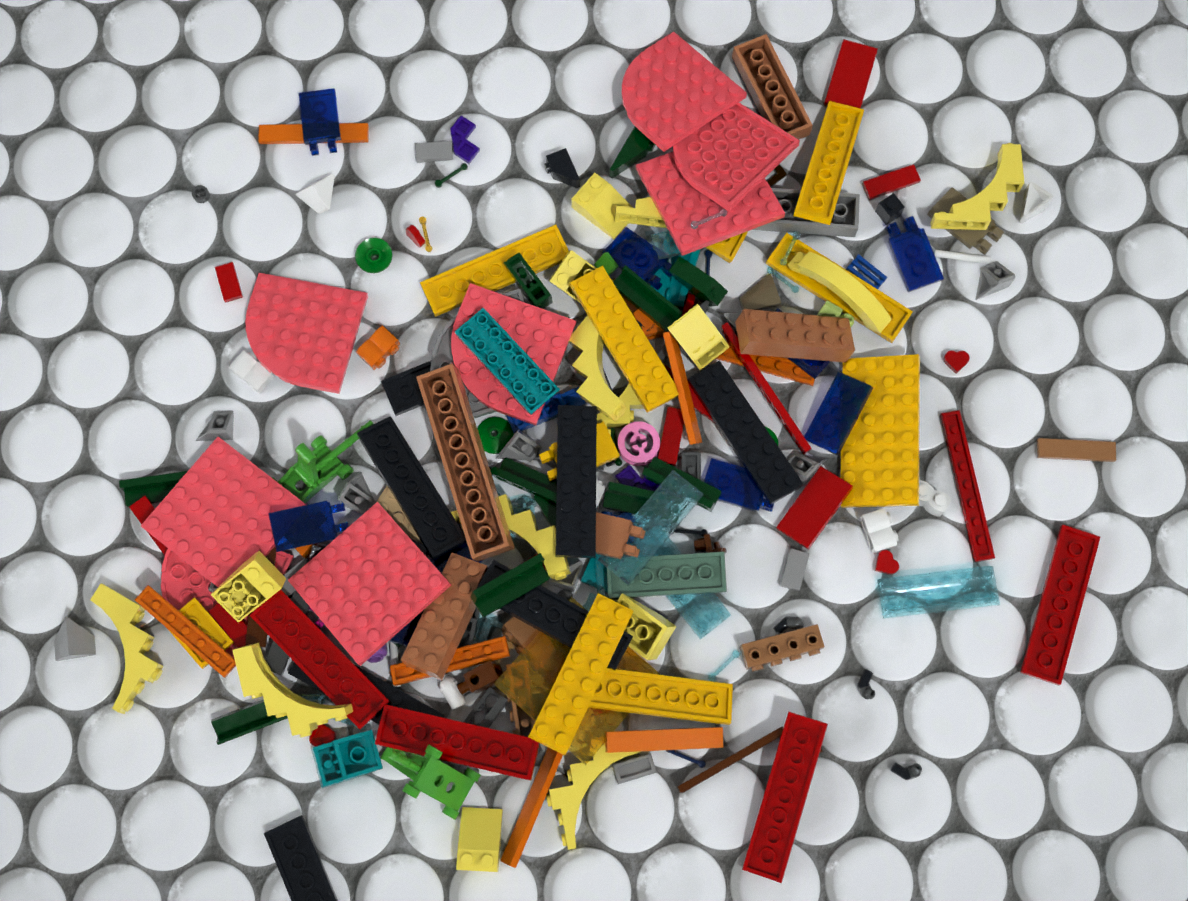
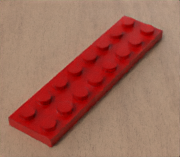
(1060, 605)
(319, 658)
(458, 741)
(785, 797)

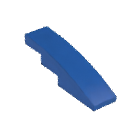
(550, 409)

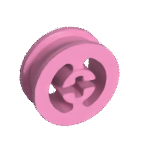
(634, 429)

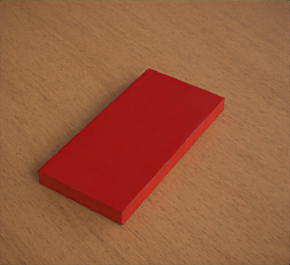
(851, 74)
(814, 507)

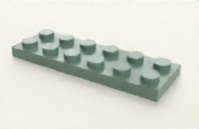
(674, 576)

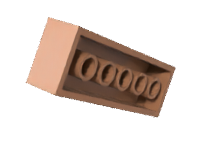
(771, 86)
(794, 335)
(445, 619)

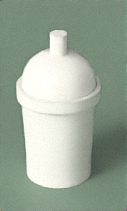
(449, 688)

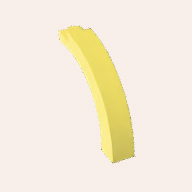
(845, 286)

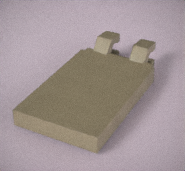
(969, 238)

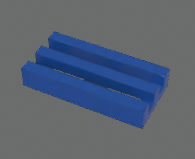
(870, 267)

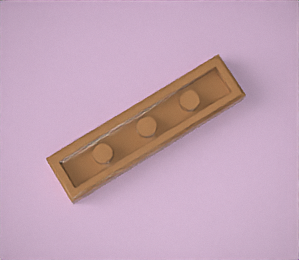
(1076, 450)

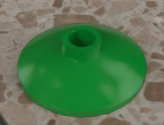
(370, 248)
(495, 444)

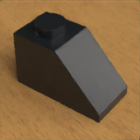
(562, 168)

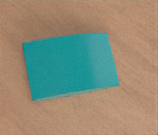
(346, 758)

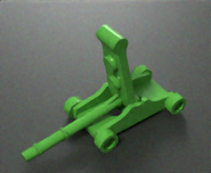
(313, 461)
(432, 777)

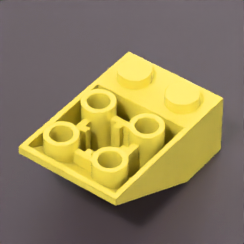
(570, 269)
(698, 337)
(249, 586)

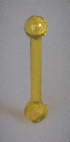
(422, 220)

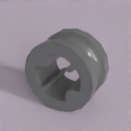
(200, 188)

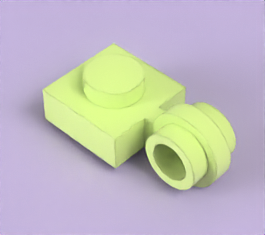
(831, 310)

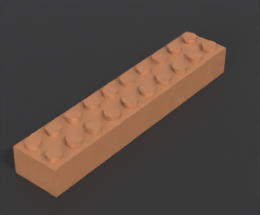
(465, 463)

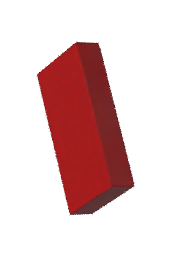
(228, 282)

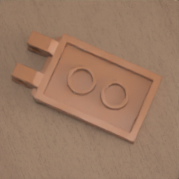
(613, 535)

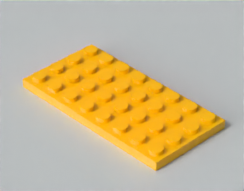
(884, 442)

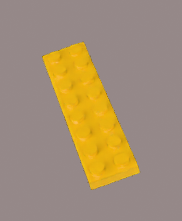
(829, 163)
(489, 272)
(897, 312)
(624, 339)
(581, 674)
(664, 696)

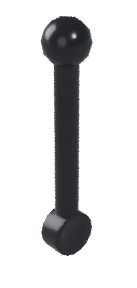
(702, 532)

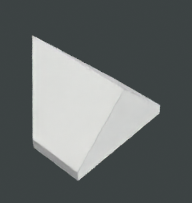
(318, 194)
(1034, 201)

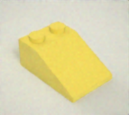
(598, 204)
(648, 629)
(479, 839)

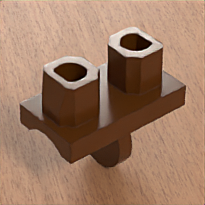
(704, 544)

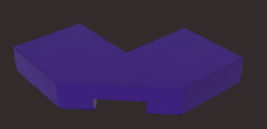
(462, 147)
(629, 477)

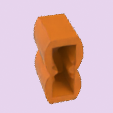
(378, 348)

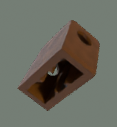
(487, 673)

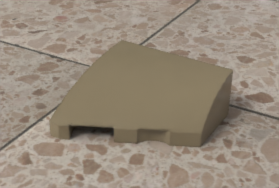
(761, 295)

